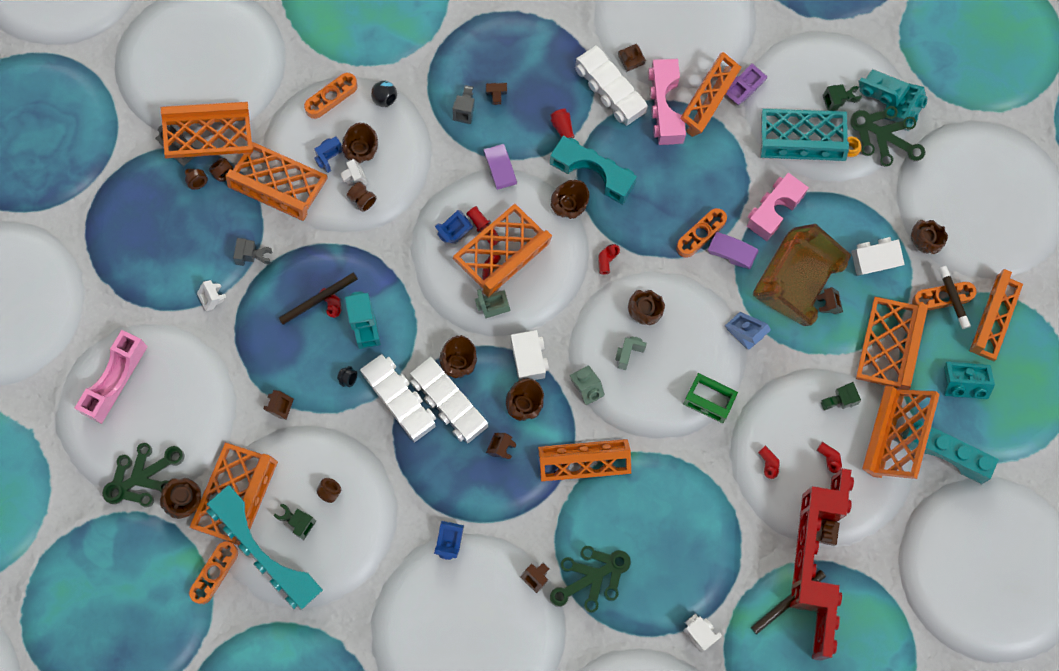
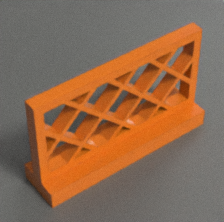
(206, 115)
(271, 196)
(515, 262)
(911, 349)
(885, 431)
(252, 495)

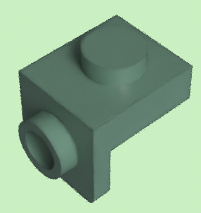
(494, 305)
(623, 354)
(587, 384)

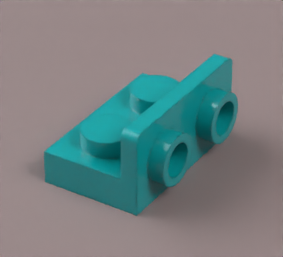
(883, 88)
(910, 105)
(968, 380)

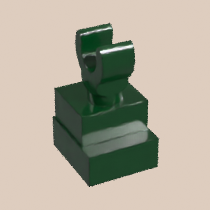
(836, 96)
(846, 396)
(299, 521)

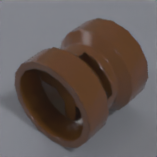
(359, 194)

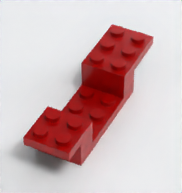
(812, 595)

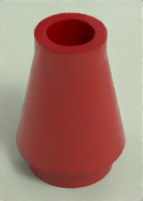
(562, 122)

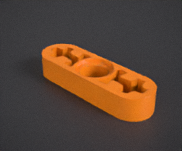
(329, 104)
(691, 234)
(937, 303)
(198, 584)

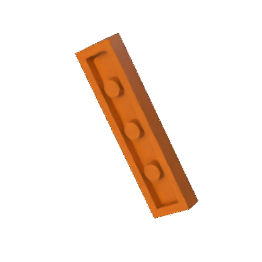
(714, 96)
(991, 315)
(583, 453)

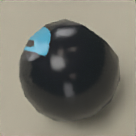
(384, 93)

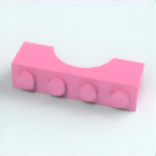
(664, 78)
(123, 359)

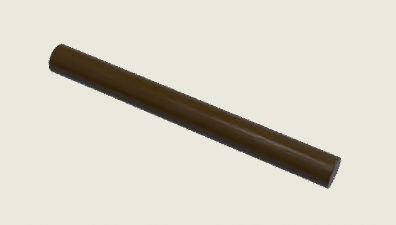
(318, 298)
(781, 607)

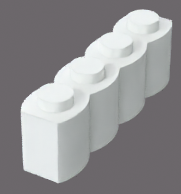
(611, 85)
(398, 398)
(449, 400)

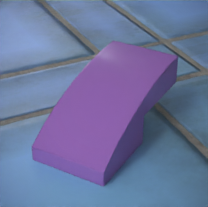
(746, 84)
(500, 166)
(735, 250)

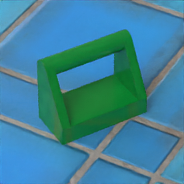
(705, 406)

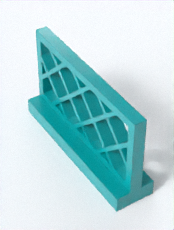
(804, 147)

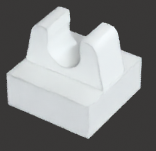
(354, 173)
(208, 295)

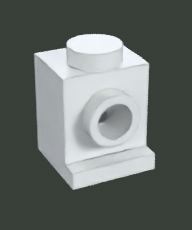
(701, 632)

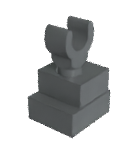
(464, 106)
(246, 251)

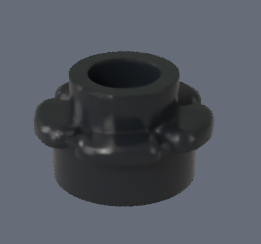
(347, 376)

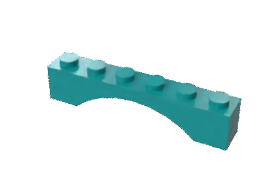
(230, 510)

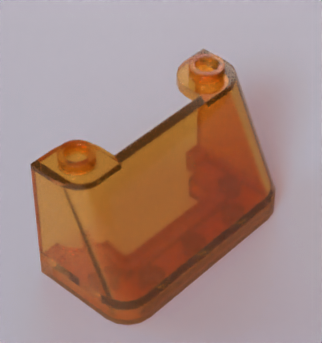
(800, 272)

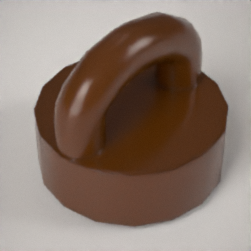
(220, 167)
(195, 178)
(328, 490)

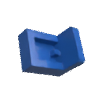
(326, 151)
(454, 228)
(449, 540)

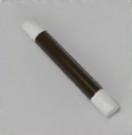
(954, 297)

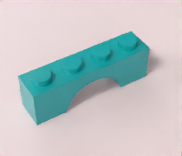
(571, 156)
(362, 320)
(968, 459)

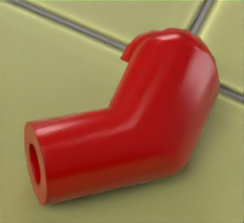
(606, 257)
(333, 305)
(832, 456)
(772, 463)

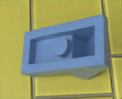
(747, 329)

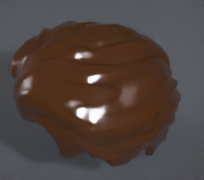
(360, 143)
(570, 199)
(929, 236)
(646, 307)
(458, 357)
(525, 399)
(180, 497)

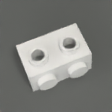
(877, 257)
(528, 355)

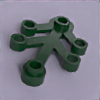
(884, 134)
(139, 476)
(593, 577)

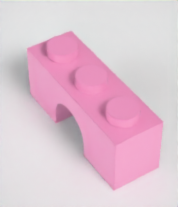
(787, 192)

